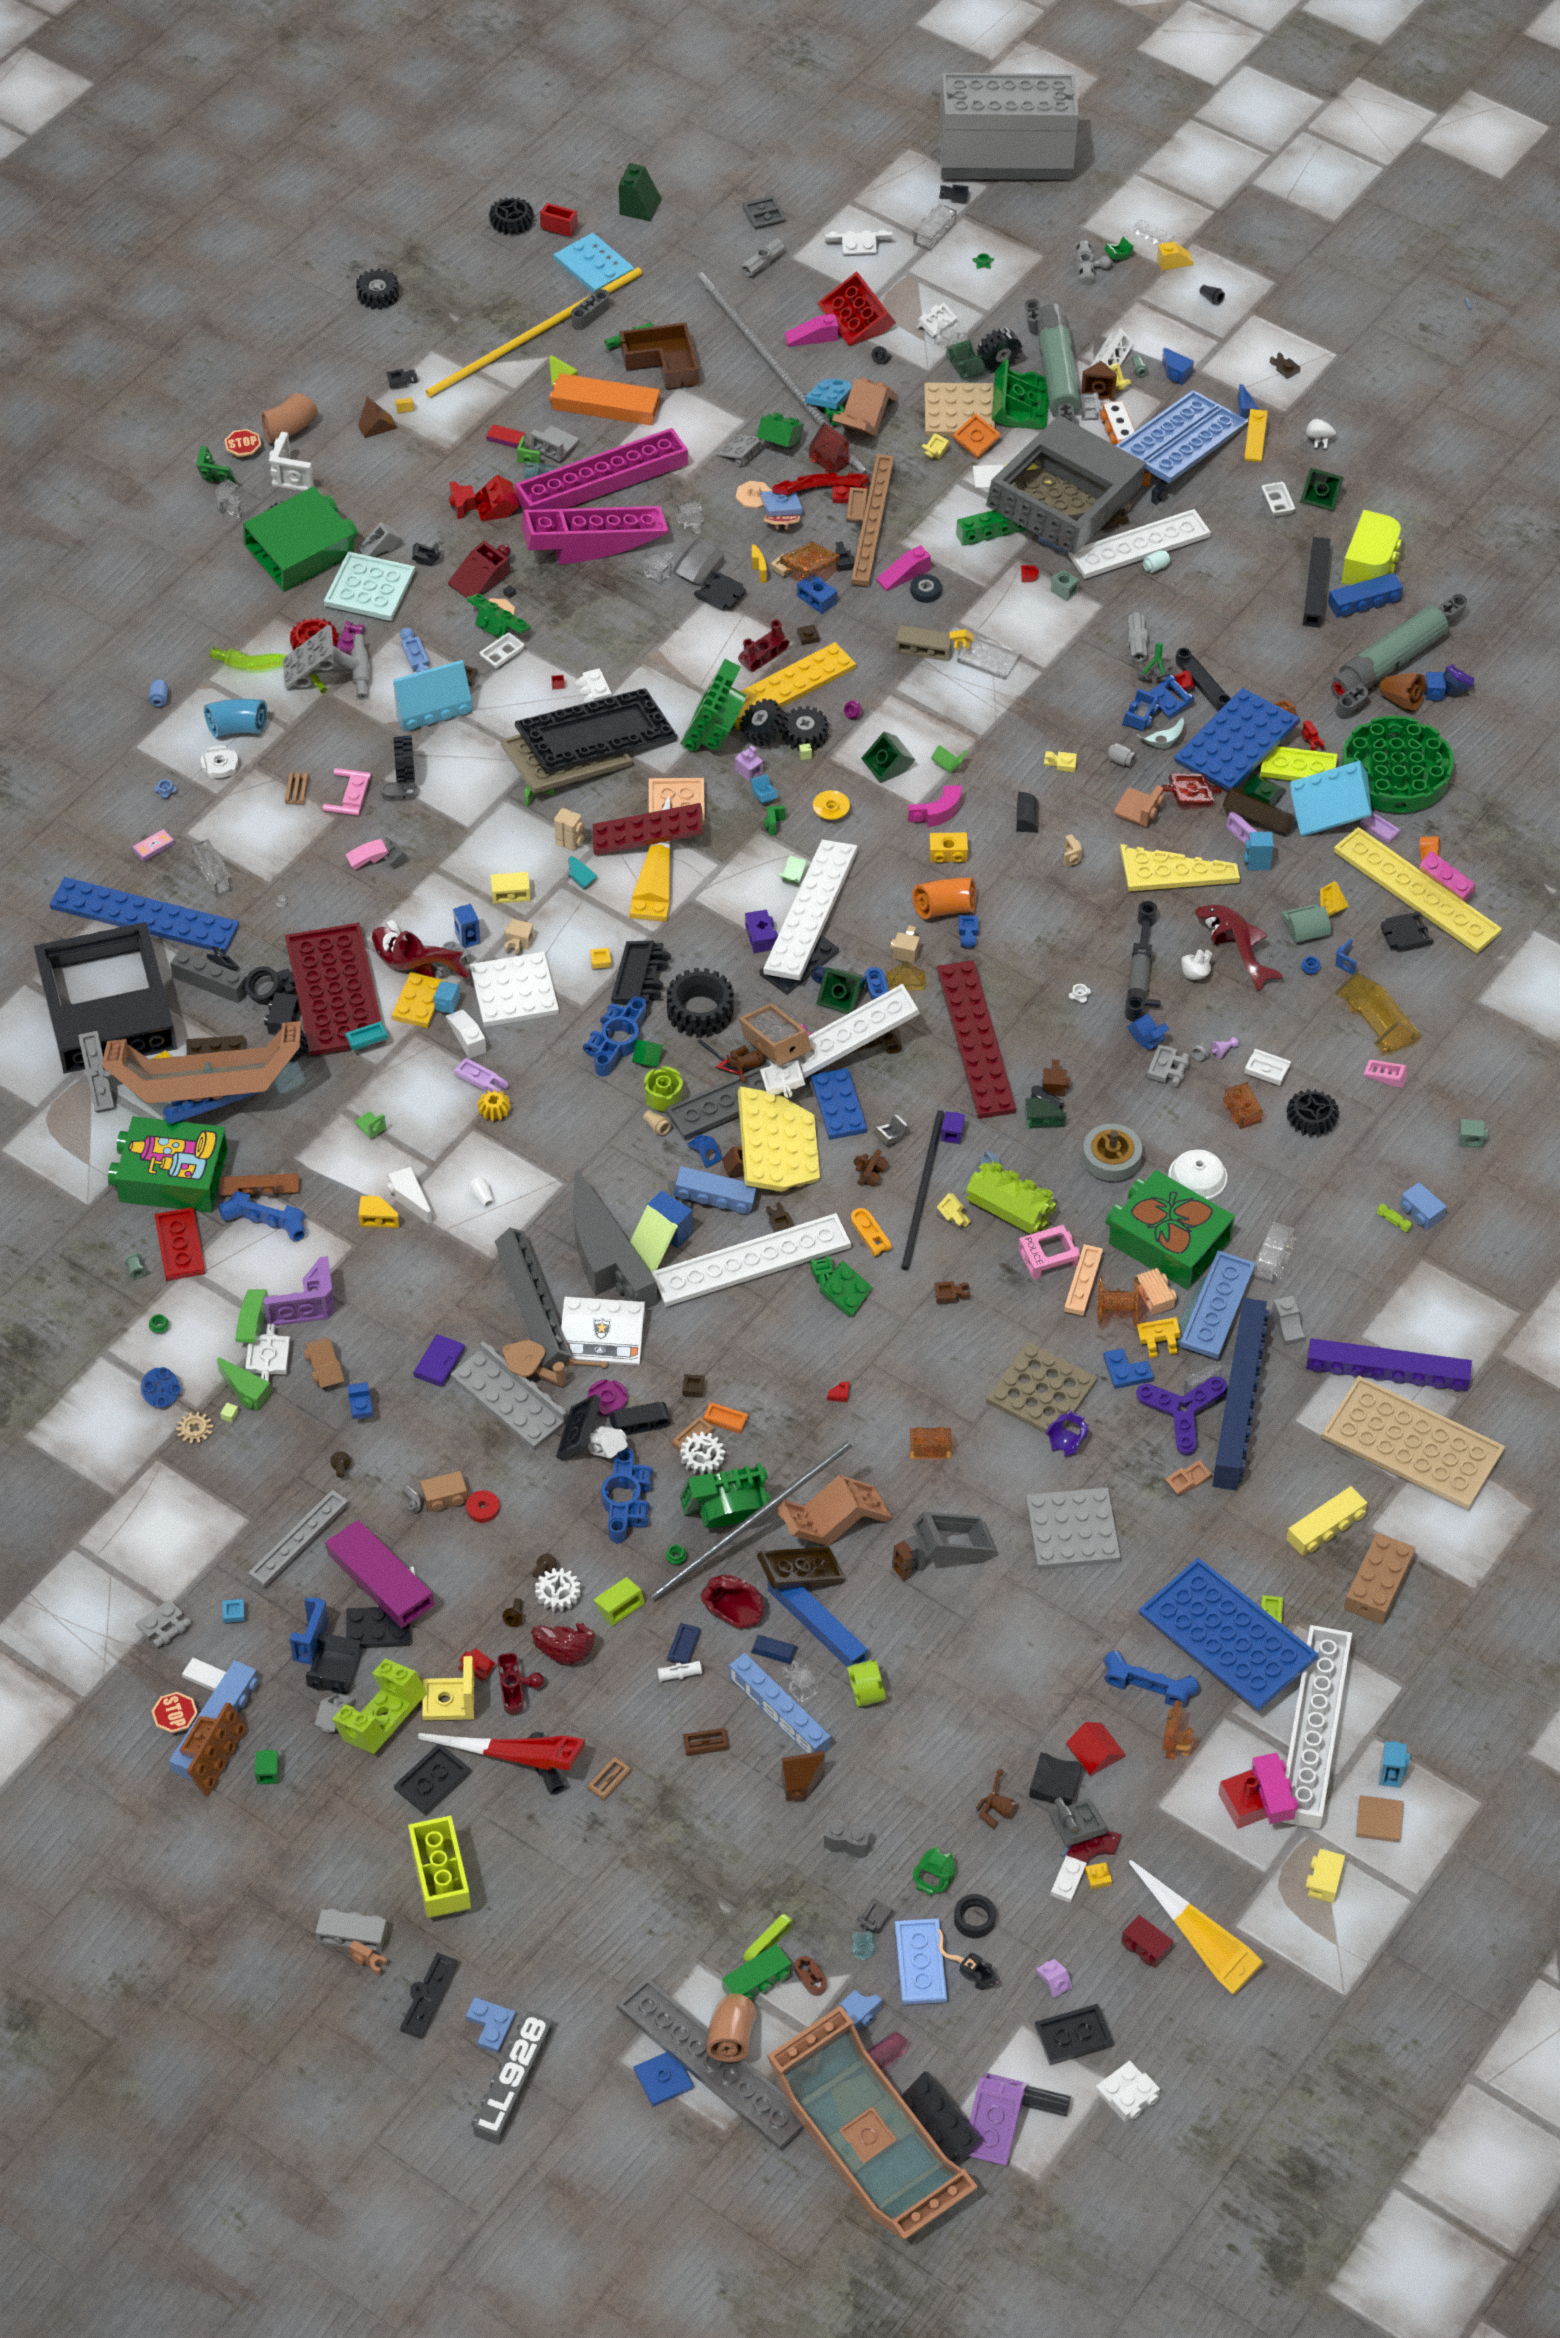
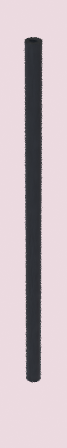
(922, 1190)

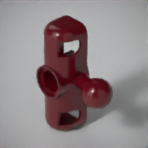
(513, 1694)

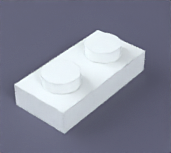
(1068, 1879)

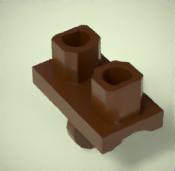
(875, 1162)

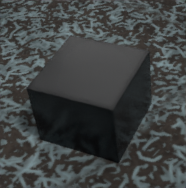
(509, 591)

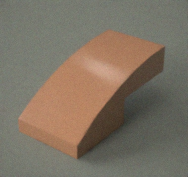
(1190, 1478)

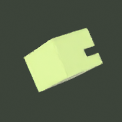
(805, 751)
(229, 1412)

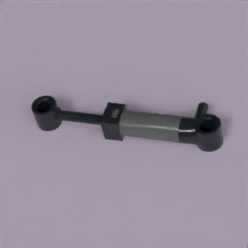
(1140, 965)

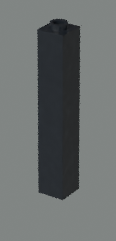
(1316, 582)

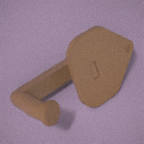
(524, 1360)

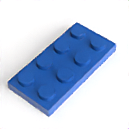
(838, 1104)

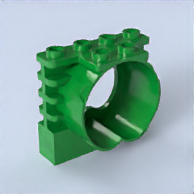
(715, 710)
(726, 1496)

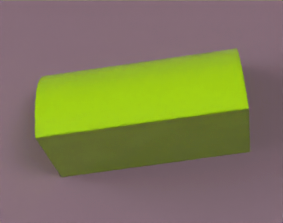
(619, 1601)

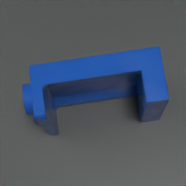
(305, 1646)

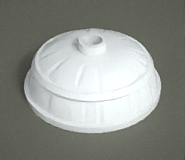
(1205, 1180)

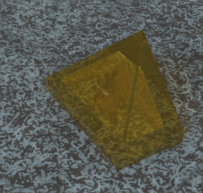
(908, 975)

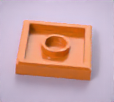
(976, 436)

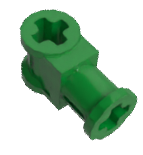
(821, 1270)

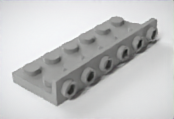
(510, 1397)

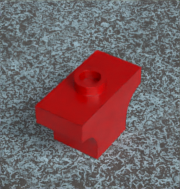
(462, 499)

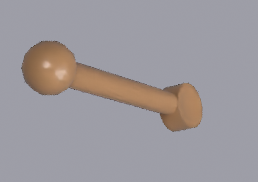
(604, 1364)

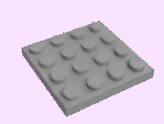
(1072, 1528)

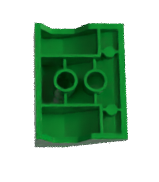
(1019, 399)

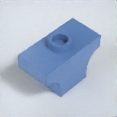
(861, 2008)

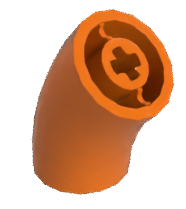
(944, 897)

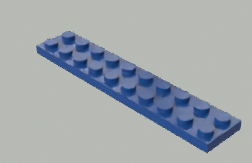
(128, 909)

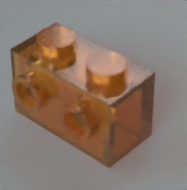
(1243, 1105)
(930, 1443)

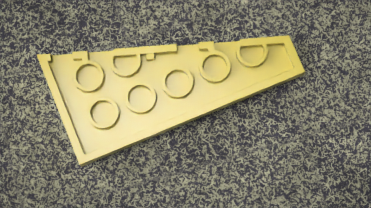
(1171, 870)

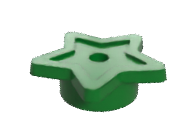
(983, 260)

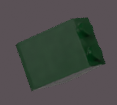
(638, 193)

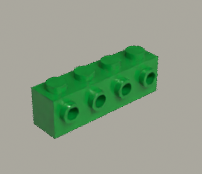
(985, 527)

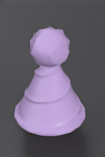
(1221, 1048)

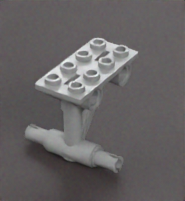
(320, 656)

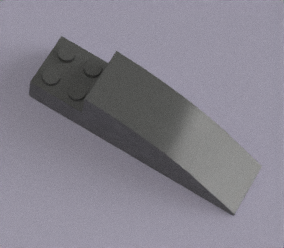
(606, 1252)

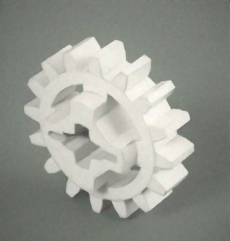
(701, 1454)
(557, 1583)

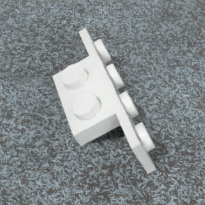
(858, 243)

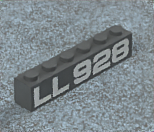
(512, 2077)

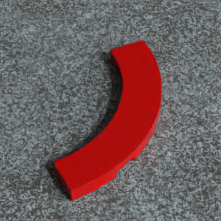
(814, 480)

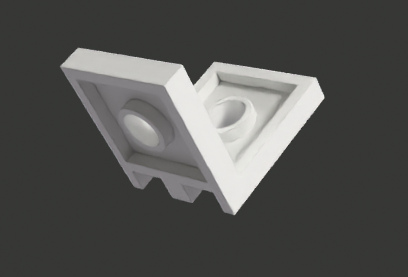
(284, 467)

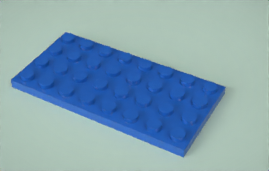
(1228, 1634)

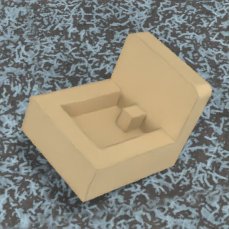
(1073, 851)

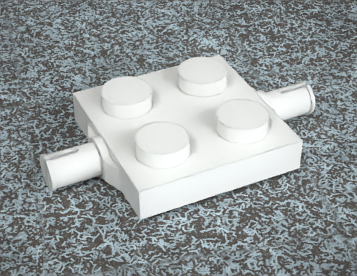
(782, 1078)
(268, 1354)

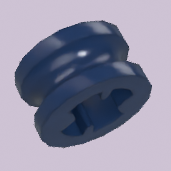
(818, 974)

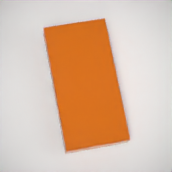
(725, 1417)

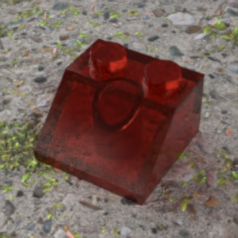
(829, 449)

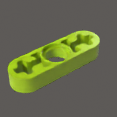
(769, 1937)

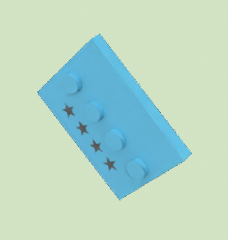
(593, 262)

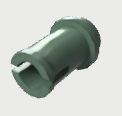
(1140, 368)

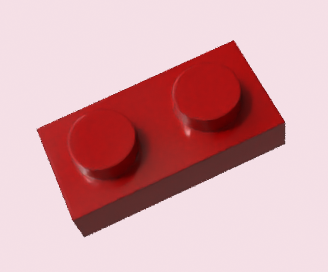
(840, 494)

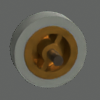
(1112, 1152)

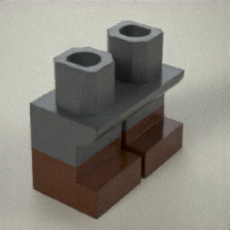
(907, 1557)

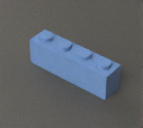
(714, 1190)

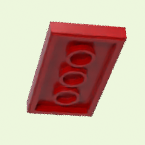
(179, 1244)

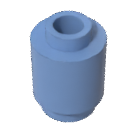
(158, 693)

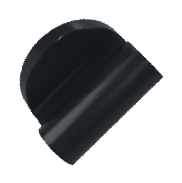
(880, 355)

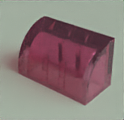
(888, 2049)

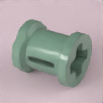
(135, 1266)

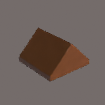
(1099, 380)

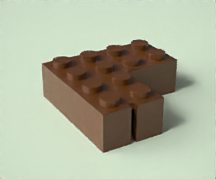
(662, 346)

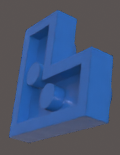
(1126, 1374)

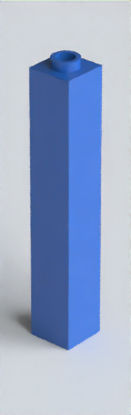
(821, 1624)

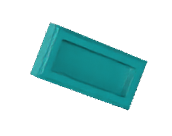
(366, 1036)

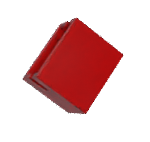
(557, 682)

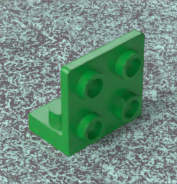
(210, 471)

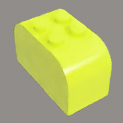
(1372, 548)
(439, 1867)

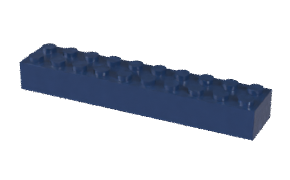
(1241, 1394)

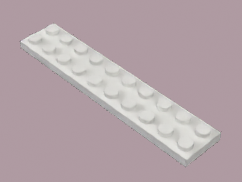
(810, 910)
(751, 1259)

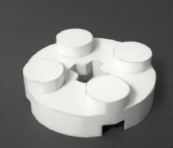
(219, 770)

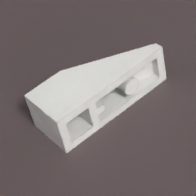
(467, 1033)
(408, 1193)

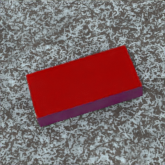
(504, 436)

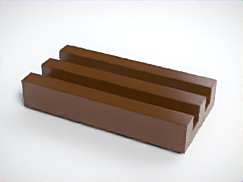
(705, 1745)

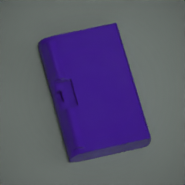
(439, 1360)

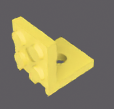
(460, 1693)

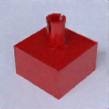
(1242, 1799)

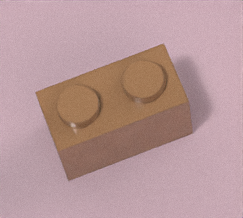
(444, 1491)

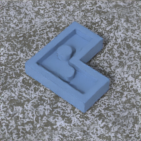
(495, 2020)

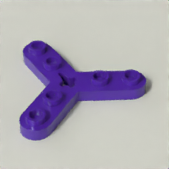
(1170, 1404)

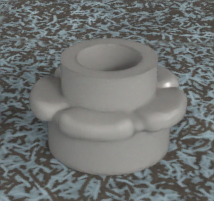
(1199, 1051)

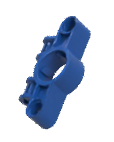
(608, 1052)
(627, 1513)

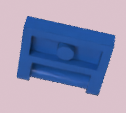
(1167, 702)

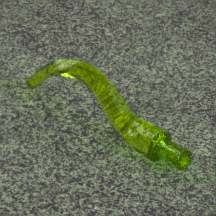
(256, 662)

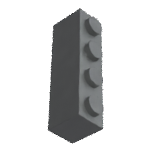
(208, 976)

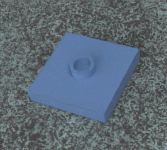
(781, 504)

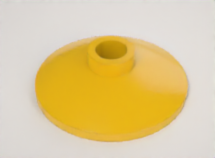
(831, 805)

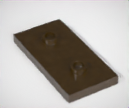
(800, 1567)

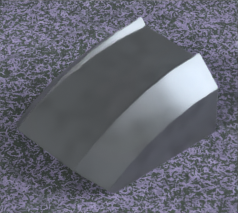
(699, 562)

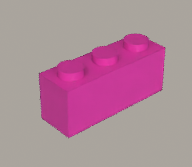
(1447, 876)
(1274, 1788)

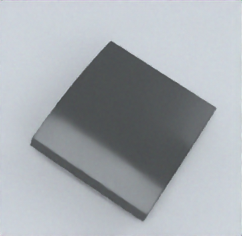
(763, 212)

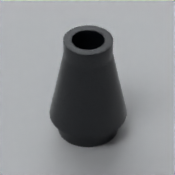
(1213, 294)

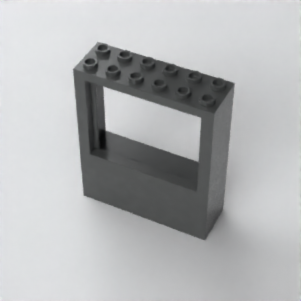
(1080, 460)

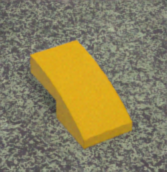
(758, 563)

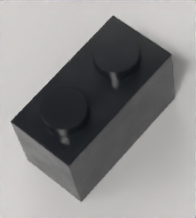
(282, 1010)

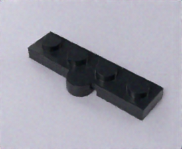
(427, 1995)

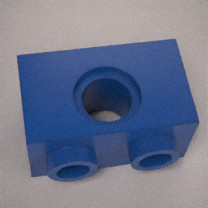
(817, 593)
(466, 926)

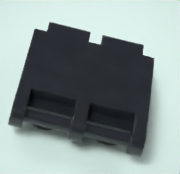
(722, 592)
(1404, 932)

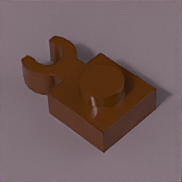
(947, 1291)

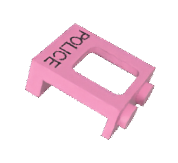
(1034, 1256)

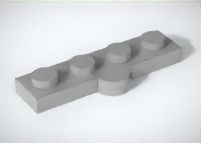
(95, 1072)

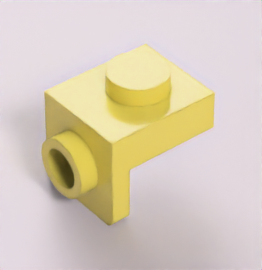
(1121, 383)
(935, 447)

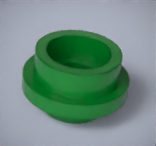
(158, 1319)
(675, 1550)

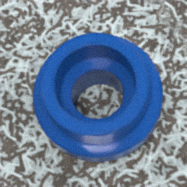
(1310, 965)

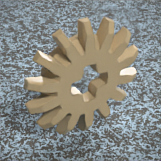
(185, 1428)

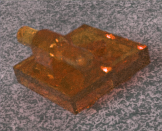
(1173, 1738)

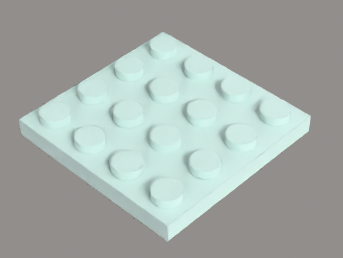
(369, 586)

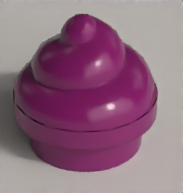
(852, 709)

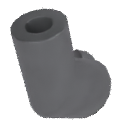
(415, 1499)

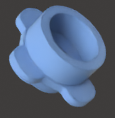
(165, 788)

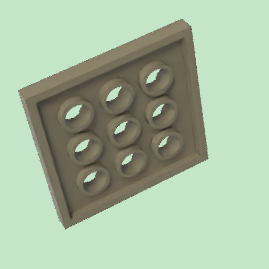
(1027, 1392)

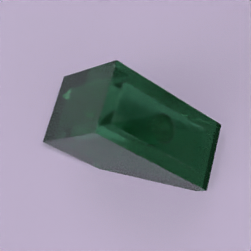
(1043, 1114)

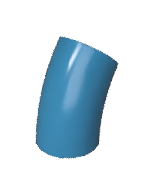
(236, 716)

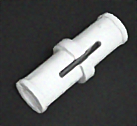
(679, 1671)

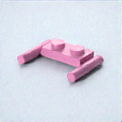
(354, 793)

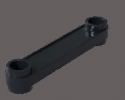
(1202, 678)

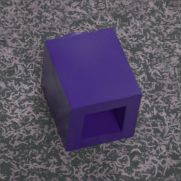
(953, 1127)

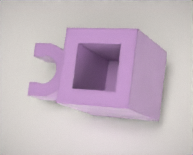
(749, 764)

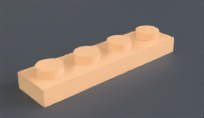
(1083, 1280)

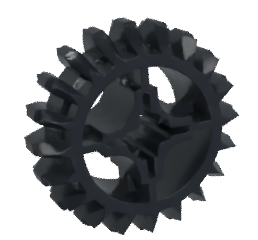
(511, 215)
(1312, 1112)

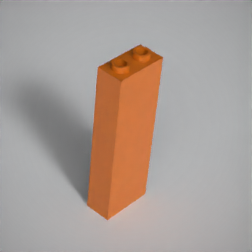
(605, 399)

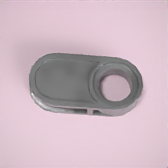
(396, 791)

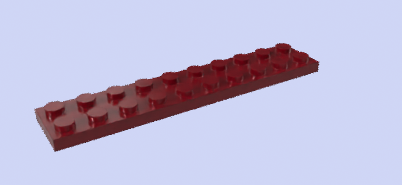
(976, 1039)

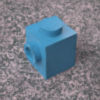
(446, 997)

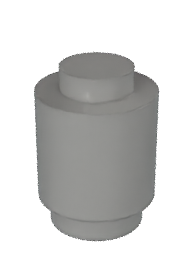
(1121, 755)

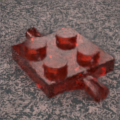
(1191, 789)

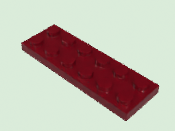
(647, 829)

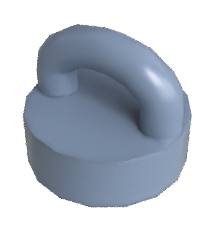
(989, 1157)

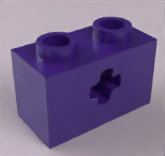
(760, 930)

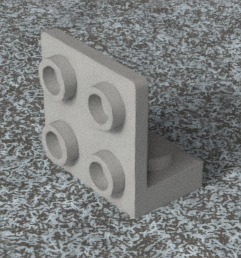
(553, 442)

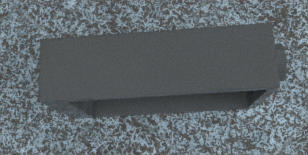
(927, 1529)

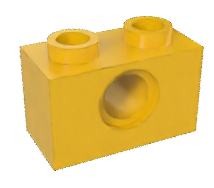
(948, 847)

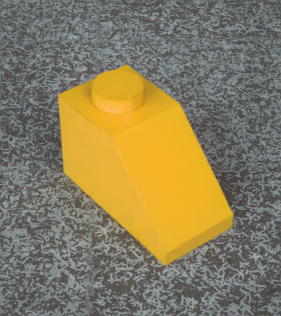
(1172, 256)
(377, 1213)

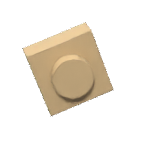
(779, 568)

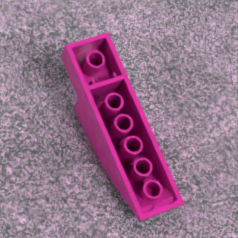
(591, 532)

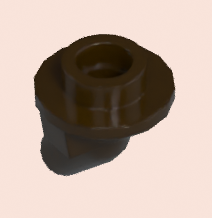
(340, 1462)
(544, 1563)
(513, 1616)

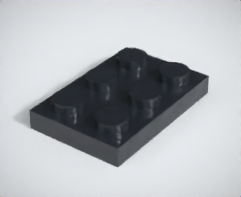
(578, 1427)
(375, 1628)
(431, 1779)
(1073, 2034)

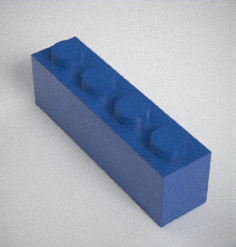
(1365, 595)

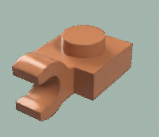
(365, 1955)

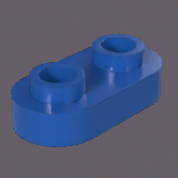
(877, 985)

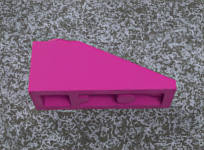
(816, 330)
(907, 567)

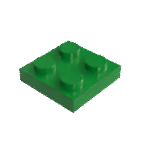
(845, 1289)

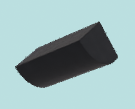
(1027, 813)

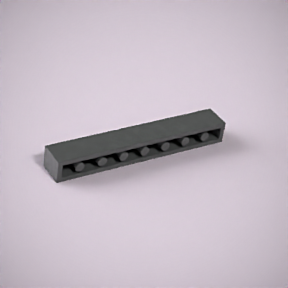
(532, 1296)

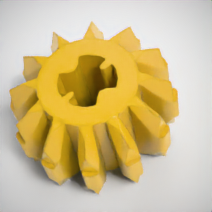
(493, 1105)

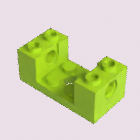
(398, 1696)

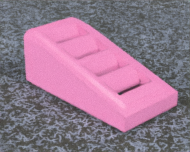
(1393, 1079)

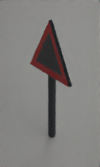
(725, 1066)

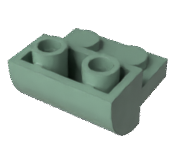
(1307, 922)

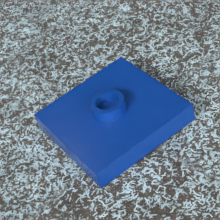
(662, 2078)

